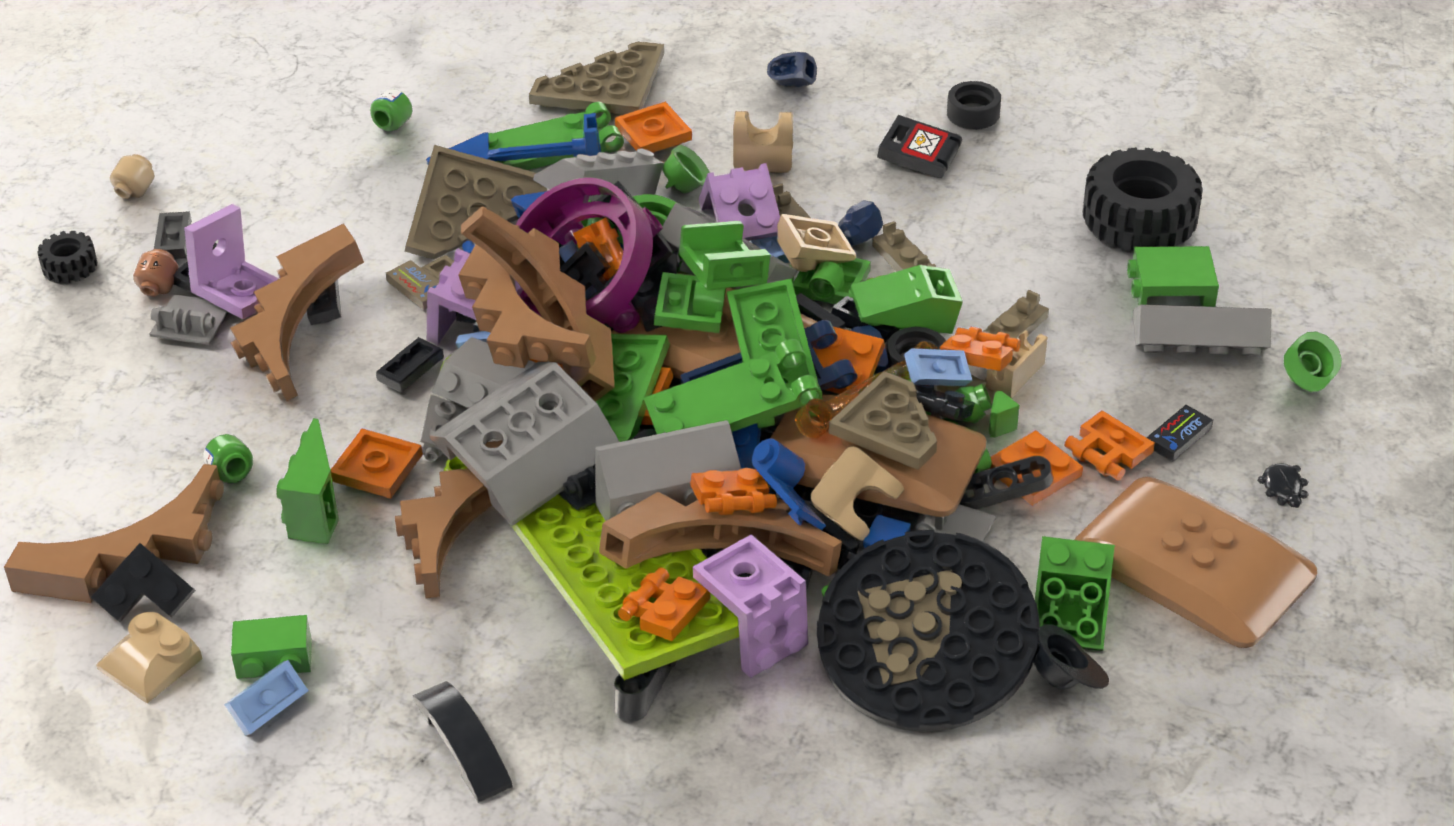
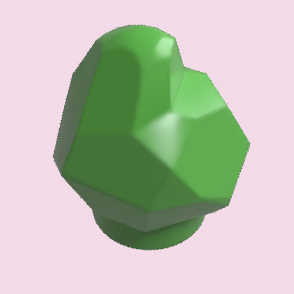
(981, 398)

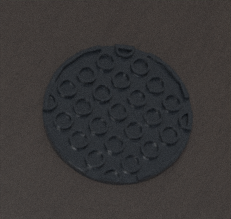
(978, 662)

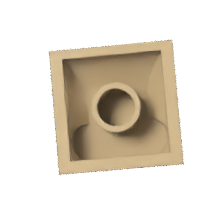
(812, 242)
(150, 656)

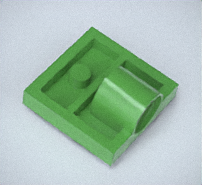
(831, 280)
(688, 305)

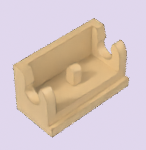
(1021, 368)

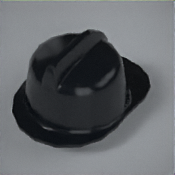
(1065, 662)

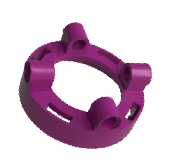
(560, 214)

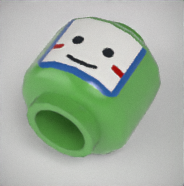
(391, 110)
(231, 457)

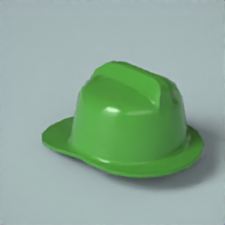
(684, 170)
(1312, 361)

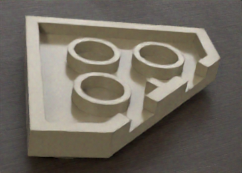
(888, 422)
(895, 628)

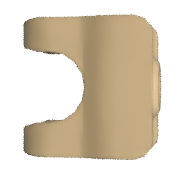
(762, 146)
(844, 482)

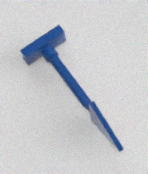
(588, 145)

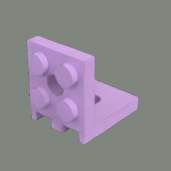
(740, 187)
(223, 273)
(448, 299)
(767, 603)

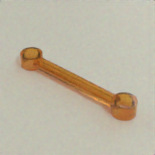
(829, 409)

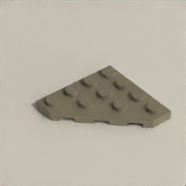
(614, 79)
(454, 191)

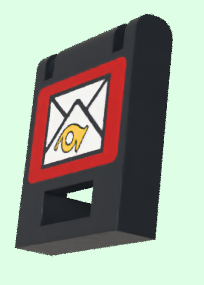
(921, 146)

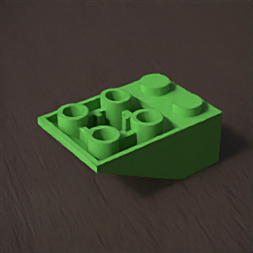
(910, 299)
(308, 491)
(1075, 588)

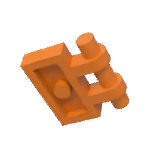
(605, 241)
(983, 348)
(1113, 437)
(732, 491)
(674, 605)

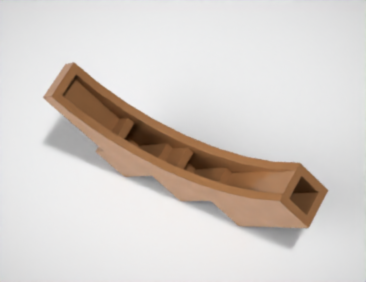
(561, 300)
(282, 304)
(513, 327)
(435, 522)
(665, 526)
(81, 566)

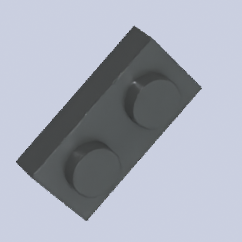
(171, 233)

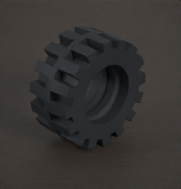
(67, 257)

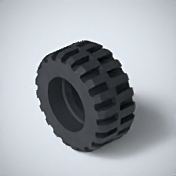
(1142, 199)

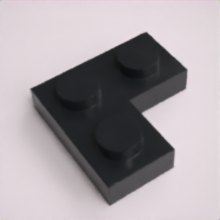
(139, 576)

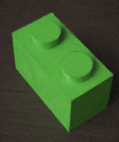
(267, 642)

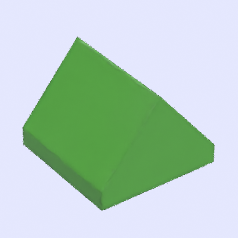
(1003, 415)

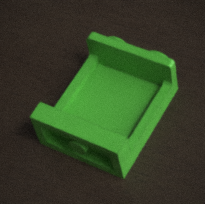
(721, 257)
(1173, 273)

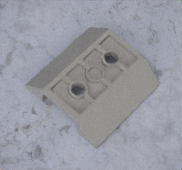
(537, 444)

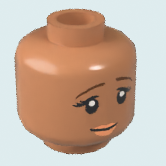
(155, 272)

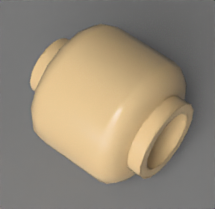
(132, 176)

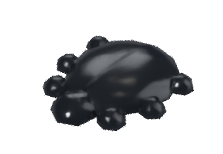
(1284, 483)

